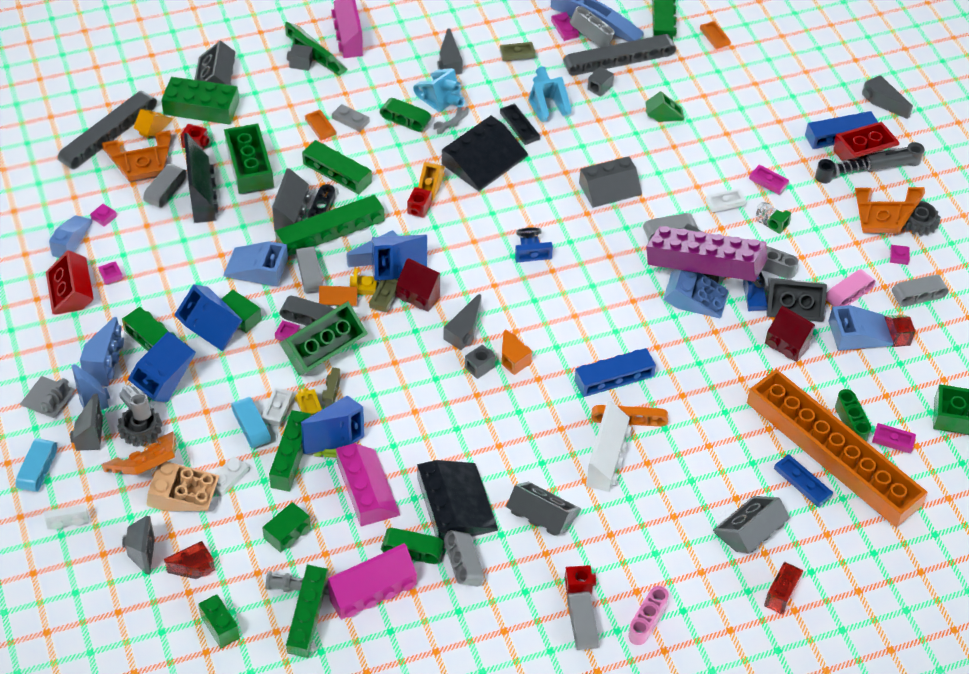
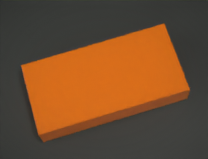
(715, 34)
(320, 124)
(337, 295)

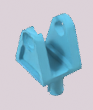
(548, 88)
(440, 92)

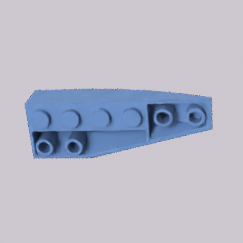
(622, 27)

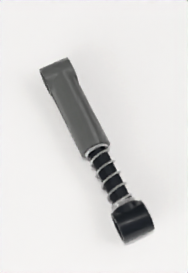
(907, 155)

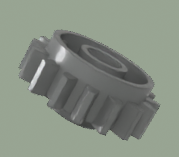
(923, 219)
(139, 431)

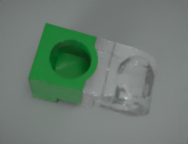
(772, 217)

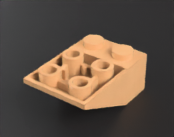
(181, 488)

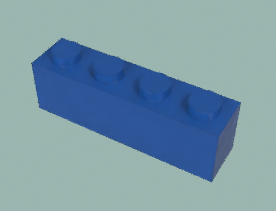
(823, 132)
(614, 372)

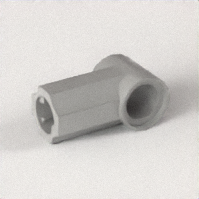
(136, 402)

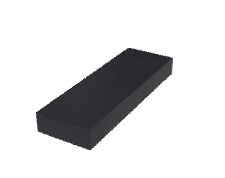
(519, 124)

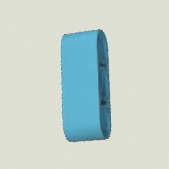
(250, 422)
(36, 465)

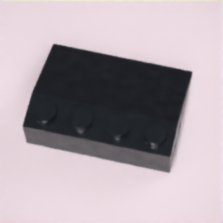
(483, 153)
(200, 182)
(455, 498)

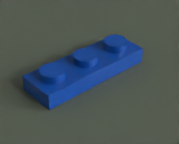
(803, 480)

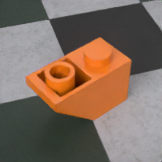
(514, 353)

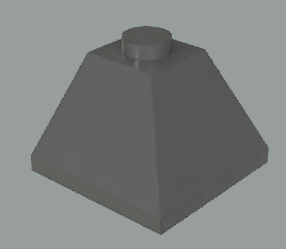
(88, 427)
(140, 543)

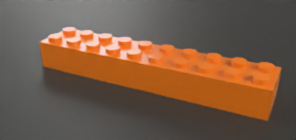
(837, 448)

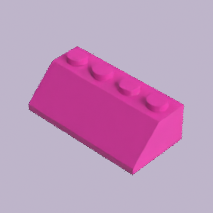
(348, 28)
(366, 484)
(372, 582)

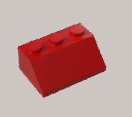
(864, 141)
(69, 283)

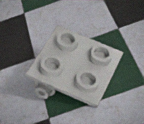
(48, 396)

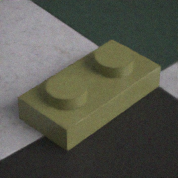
(517, 51)
(384, 295)
(332, 383)

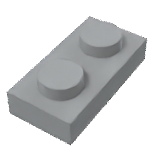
(350, 117)

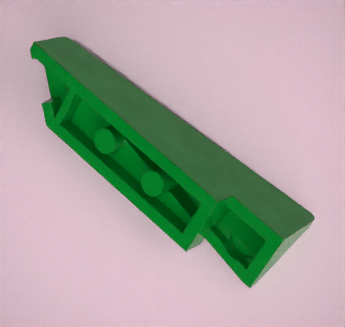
(320, 54)

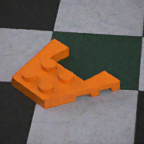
(140, 162)
(886, 215)
(142, 461)

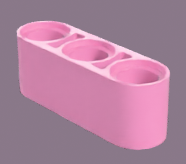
(850, 289)
(647, 623)

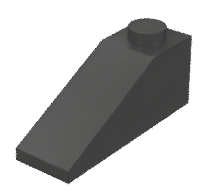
(449, 54)
(884, 95)
(462, 327)

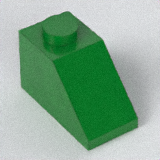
(663, 108)

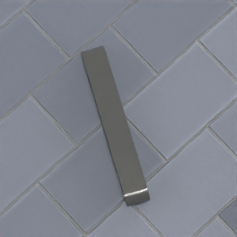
(619, 54)
(105, 130)

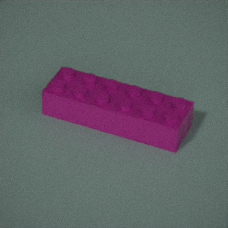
(707, 253)

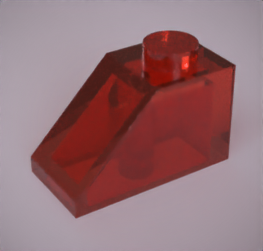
(901, 329)
(191, 562)

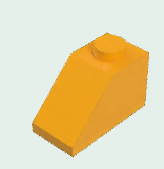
(150, 122)
(431, 178)

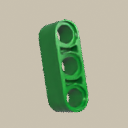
(405, 114)
(852, 413)
(420, 546)

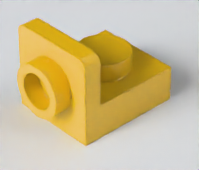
(365, 284)
(308, 401)

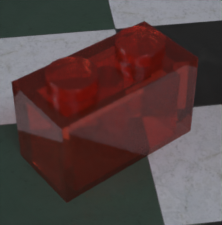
(783, 588)

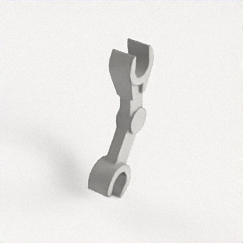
(460, 114)

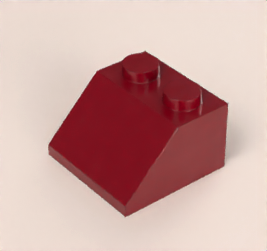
(418, 285)
(790, 334)

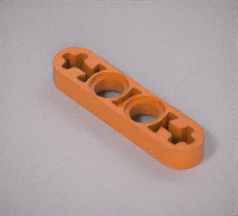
(651, 416)

